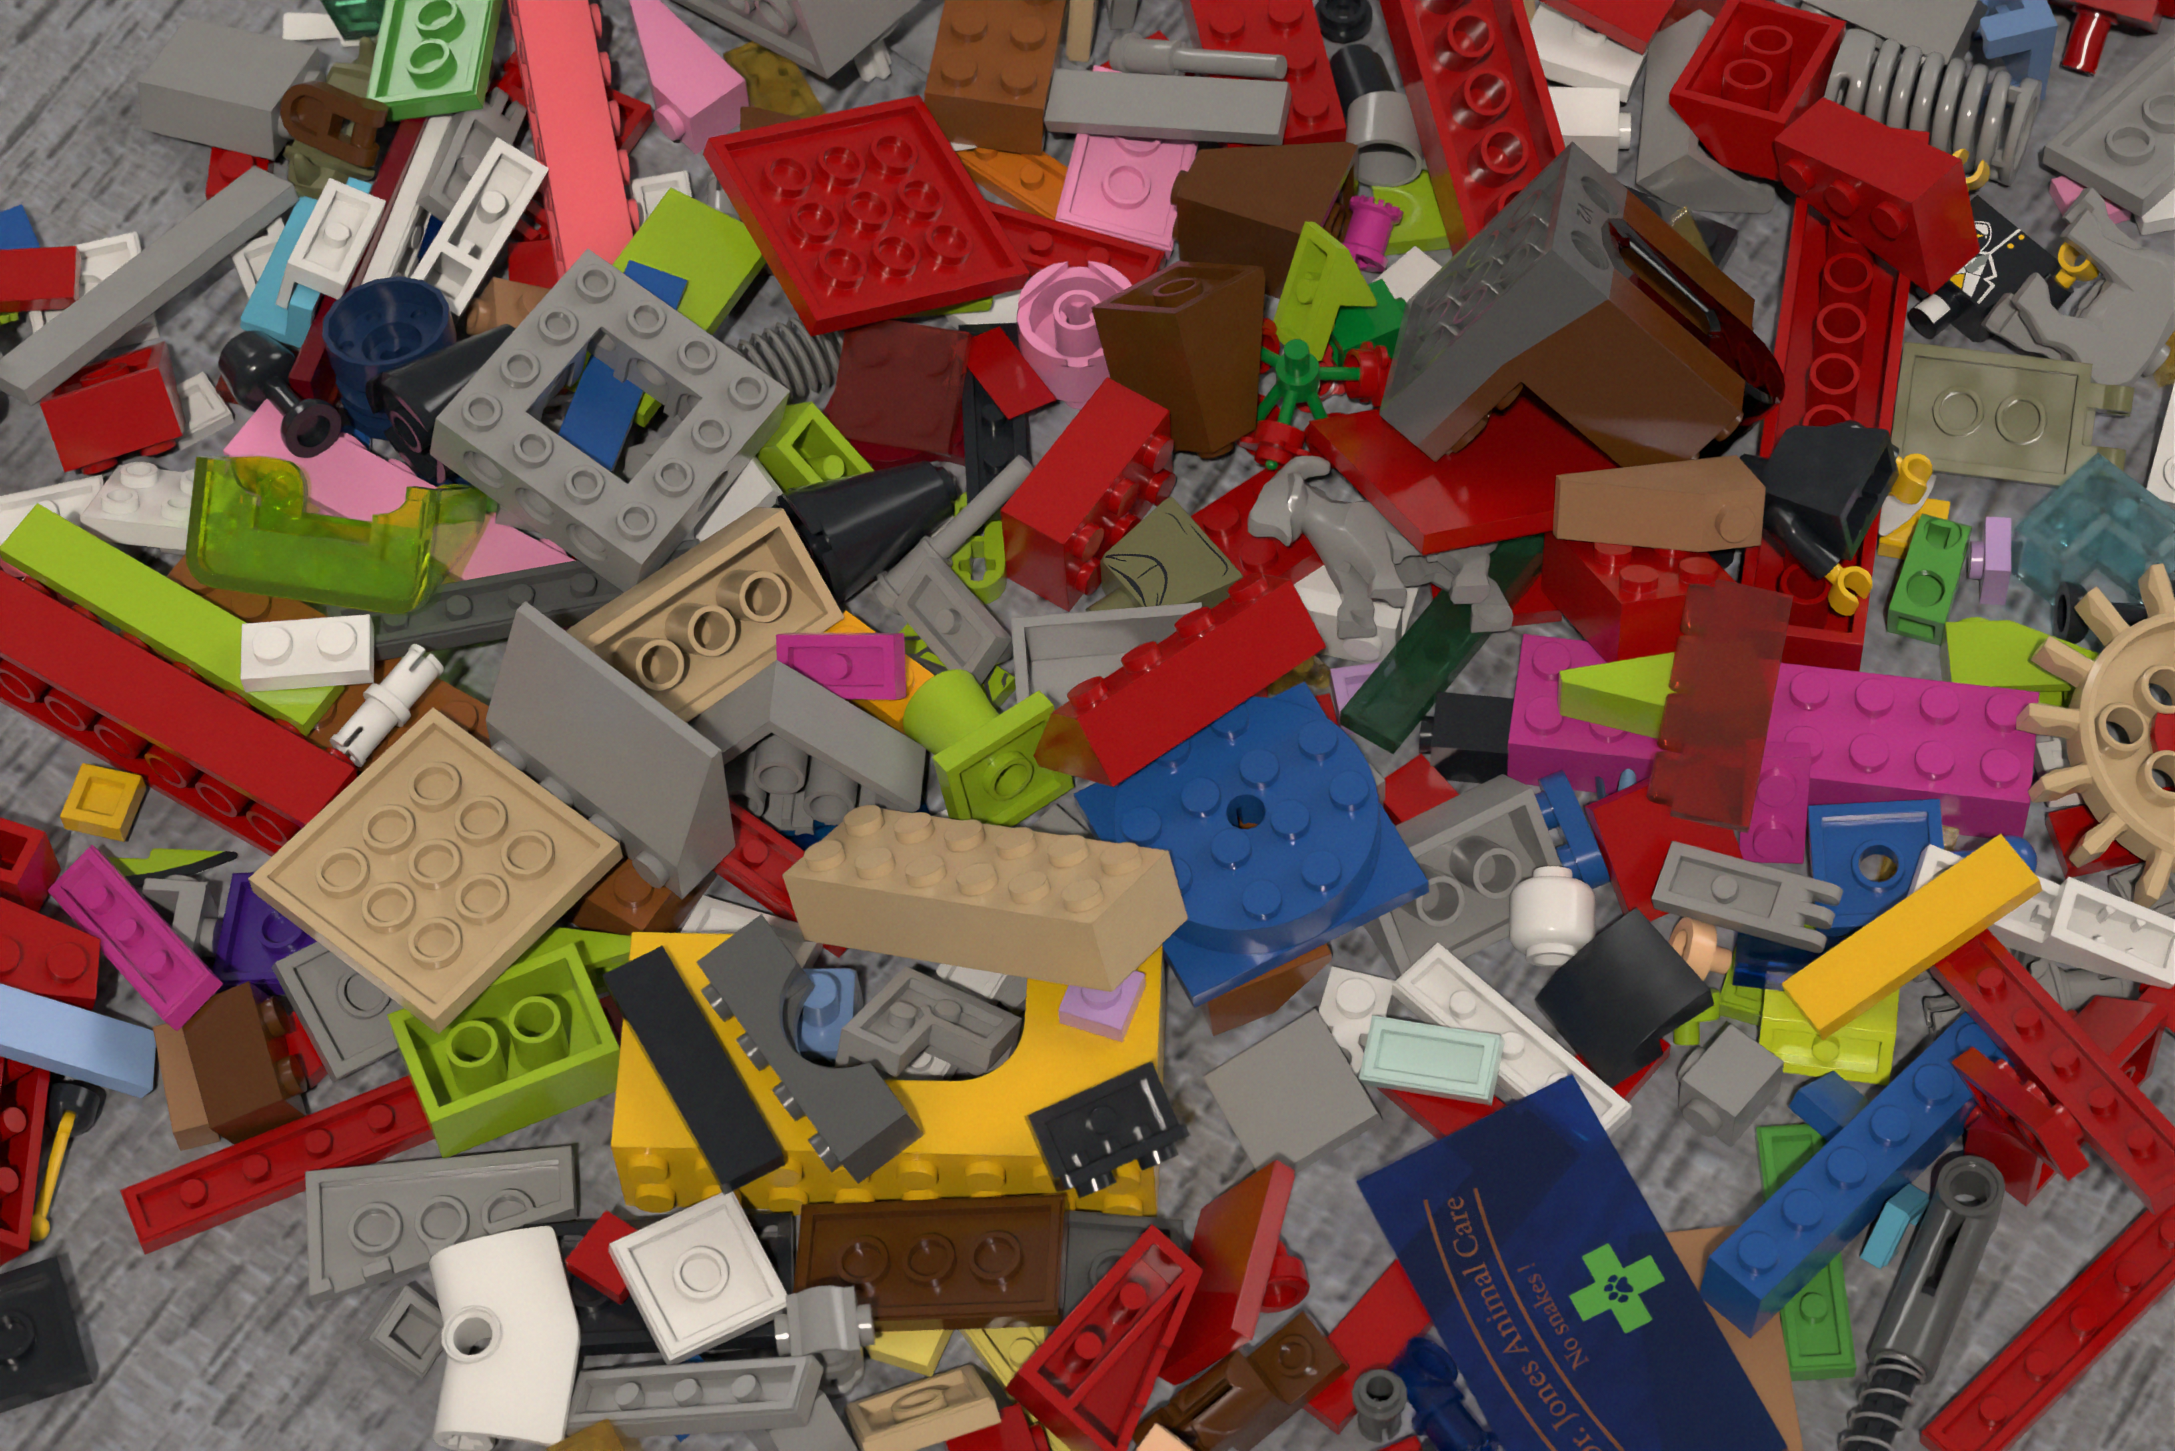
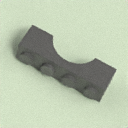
(850, 1107)

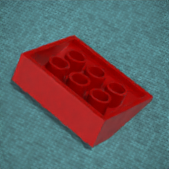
(1181, 682)

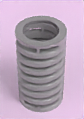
(2001, 151)

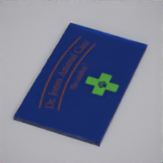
(1562, 1288)

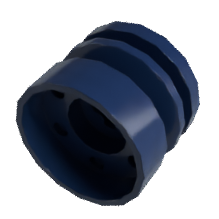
(378, 330)

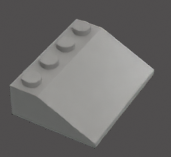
(610, 753)

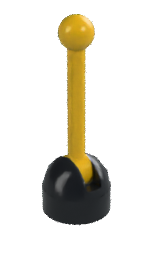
(68, 1114)

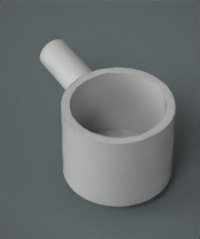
(1385, 139)

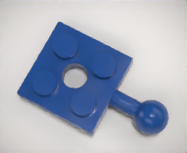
(1897, 829)

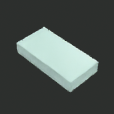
(1431, 1060)

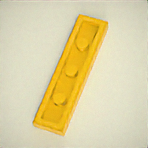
(1911, 936)

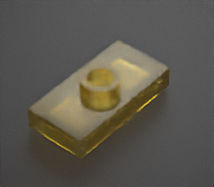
(773, 81)

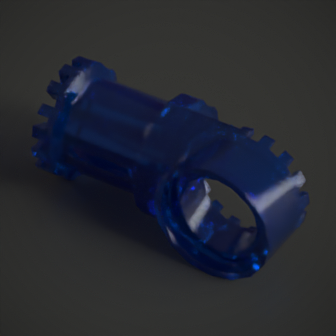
(1437, 1399)

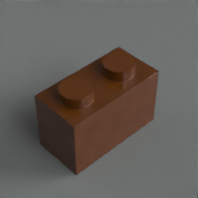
(244, 1063)

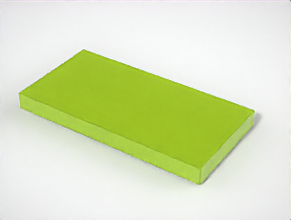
(703, 248)

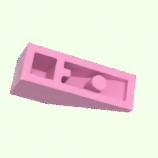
(689, 82)

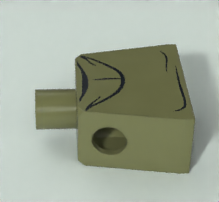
(1165, 563)

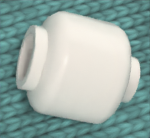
(1551, 916)

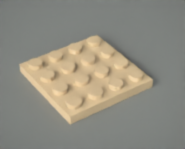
(435, 869)

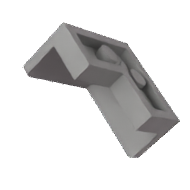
(930, 1017)

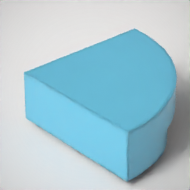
(1898, 1212)

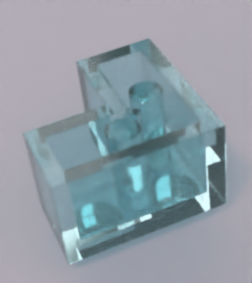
(2090, 524)

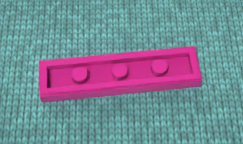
(135, 938)

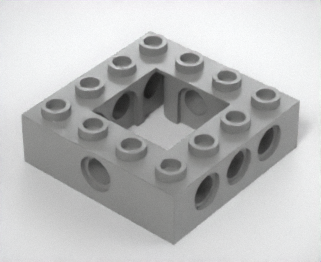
(613, 527)

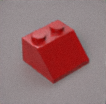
(115, 410)

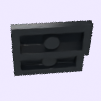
(1622, 998)

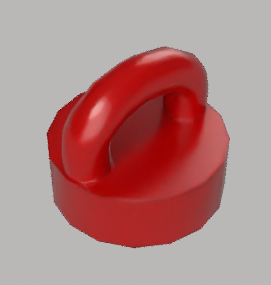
(1286, 1282)

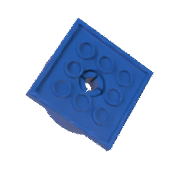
(1271, 891)

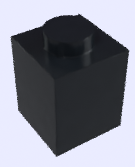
(1468, 736)

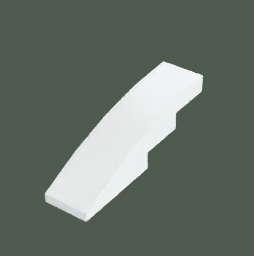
(2078, 927)

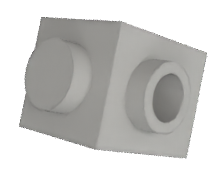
(1728, 1085)

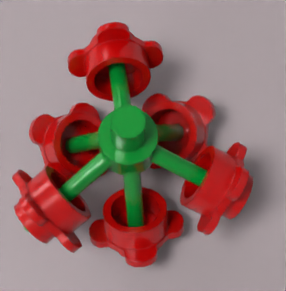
(1306, 384)

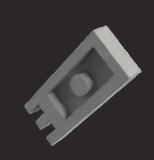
(465, 147)
(1745, 896)

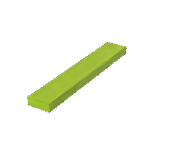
(150, 609)

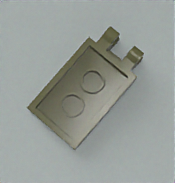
(2002, 414)

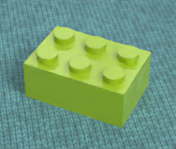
(513, 1055)

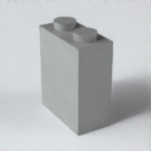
(224, 87)

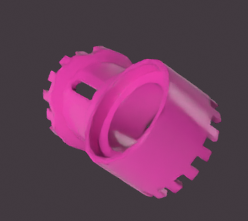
(1370, 232)

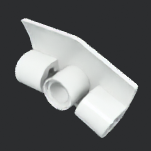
(523, 1382)

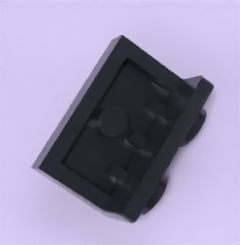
(1106, 1129)

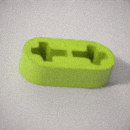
(987, 547)

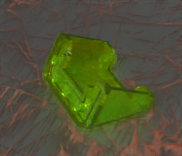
(258, 539)

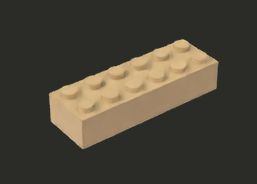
(986, 897)

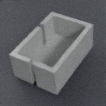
(1068, 648)

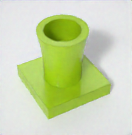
(983, 756)

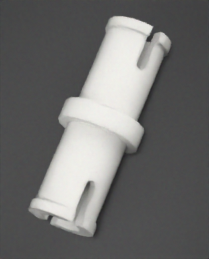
(387, 704)

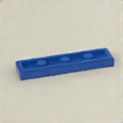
(604, 405)

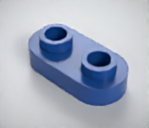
(1579, 846)

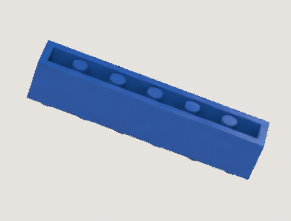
(1845, 1183)

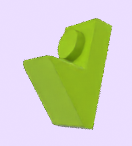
(1317, 284)

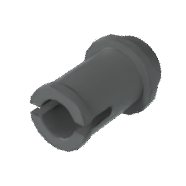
(1386, 1410)

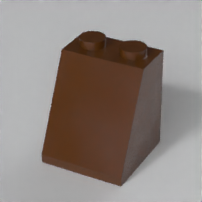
(1255, 201)
(1190, 347)

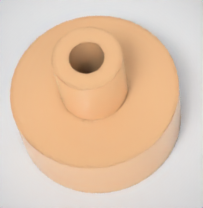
(1698, 947)

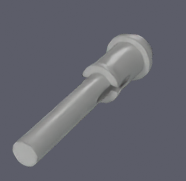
(1165, 57)
(954, 533)

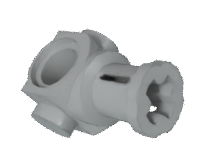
(832, 1329)

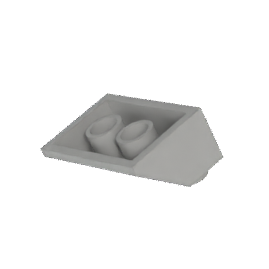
(1670, 155)
(1473, 859)

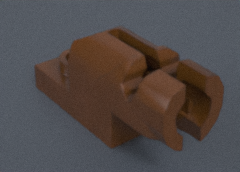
(1251, 1393)

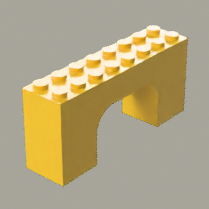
(971, 1128)

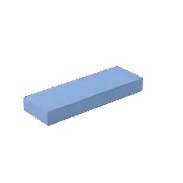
(76, 1042)

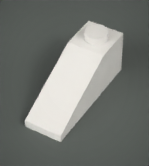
(480, 224)

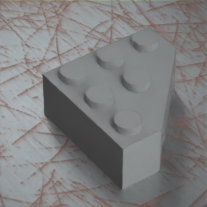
(807, 753)

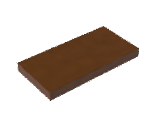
(941, 1260)

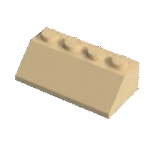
(713, 613)

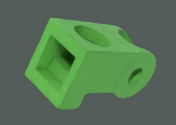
(1929, 579)

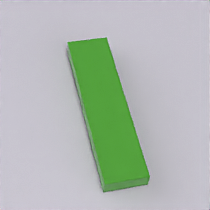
(1818, 1316)

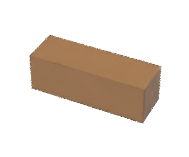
(181, 1090)

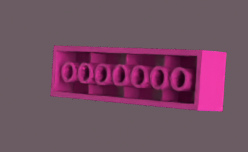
(1866, 735)

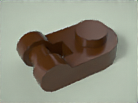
(315, 115)

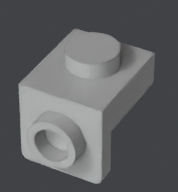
(189, 908)

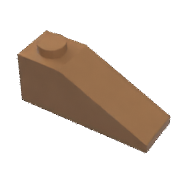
(1663, 505)

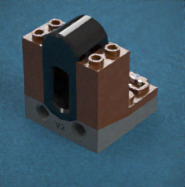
(1595, 316)

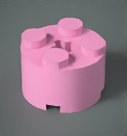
(1060, 328)

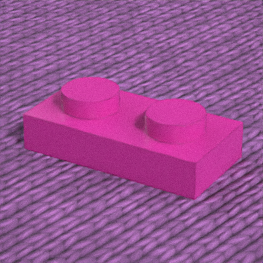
(848, 662)
(1780, 806)

